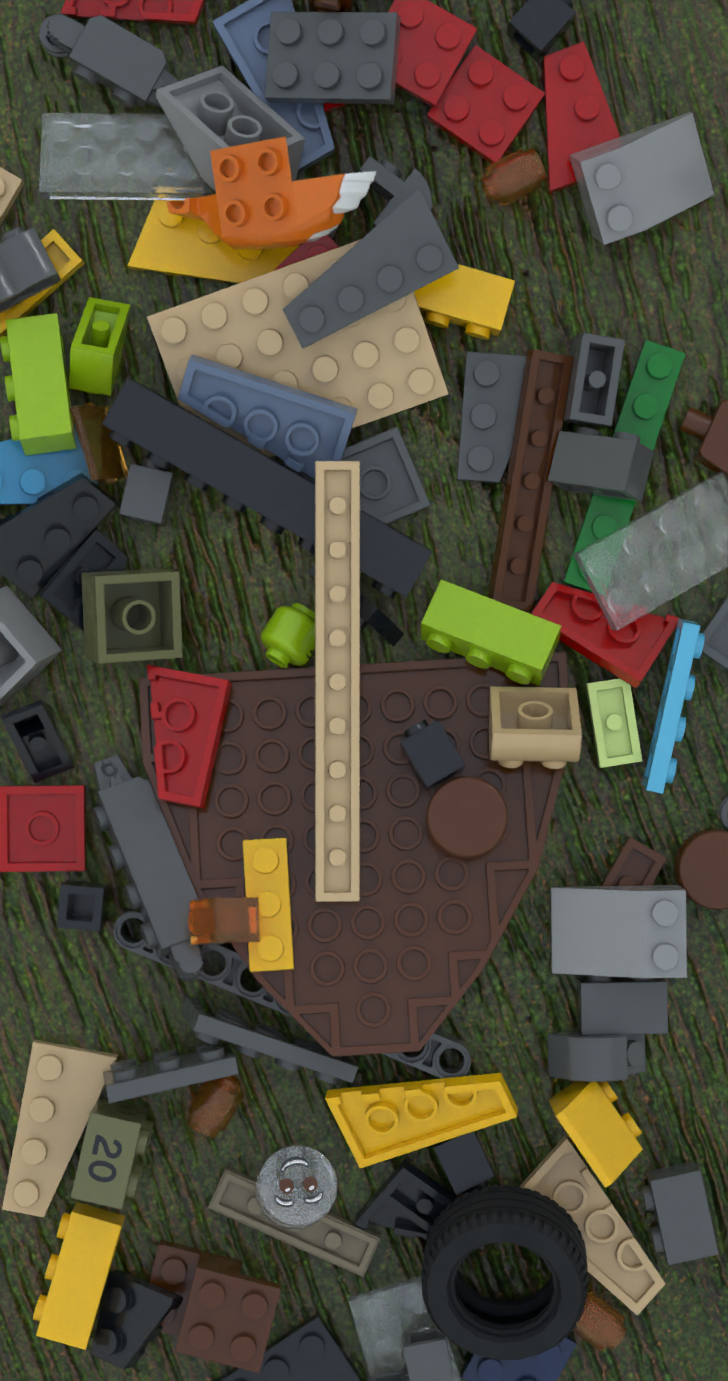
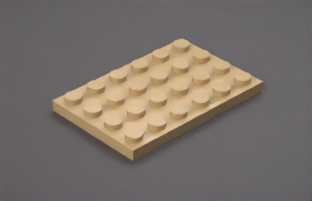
(370, 365)

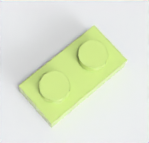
(613, 722)

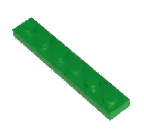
(639, 415)

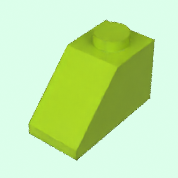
(98, 346)

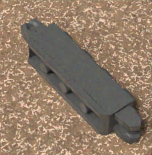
(150, 862)

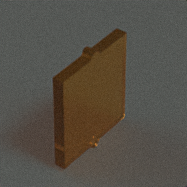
(101, 452)

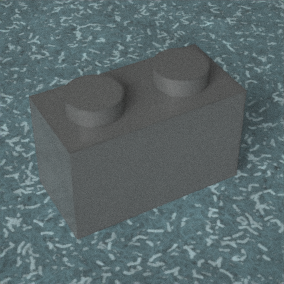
(593, 380)
(601, 464)
(621, 1005)
(680, 1213)

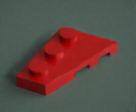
(152, 11)
(574, 112)
(585, 629)
(187, 727)

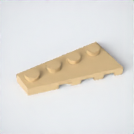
(54, 1111)

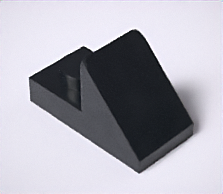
(38, 740)

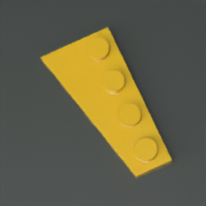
(192, 249)
(412, 1115)

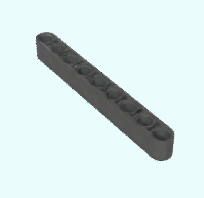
(231, 980)

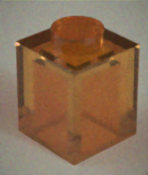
(224, 921)

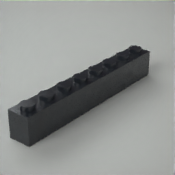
(253, 481)

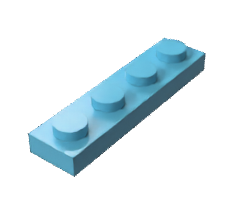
(669, 724)

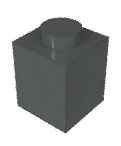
(147, 493)

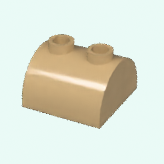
(534, 726)

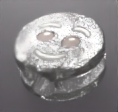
(296, 1187)

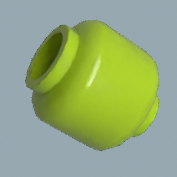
(290, 635)

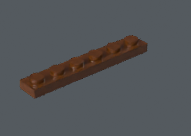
(527, 482)

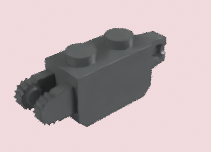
(113, 58)

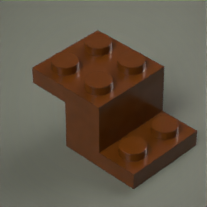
(221, 1312)

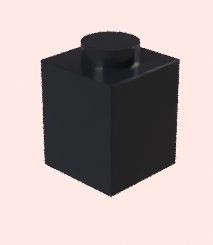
(540, 25)
(431, 753)
(83, 905)
(465, 1162)

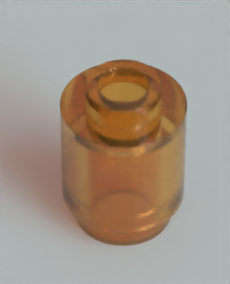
(513, 176)
(215, 1105)
(600, 1324)

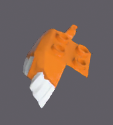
(263, 207)

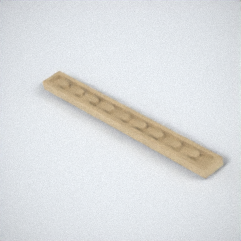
(337, 681)

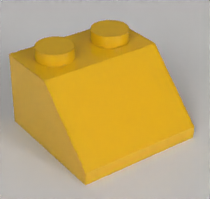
(597, 1128)

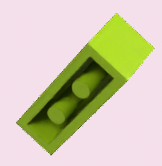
(38, 384)
(489, 633)

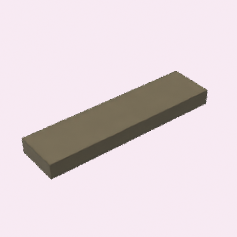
(329, 1238)

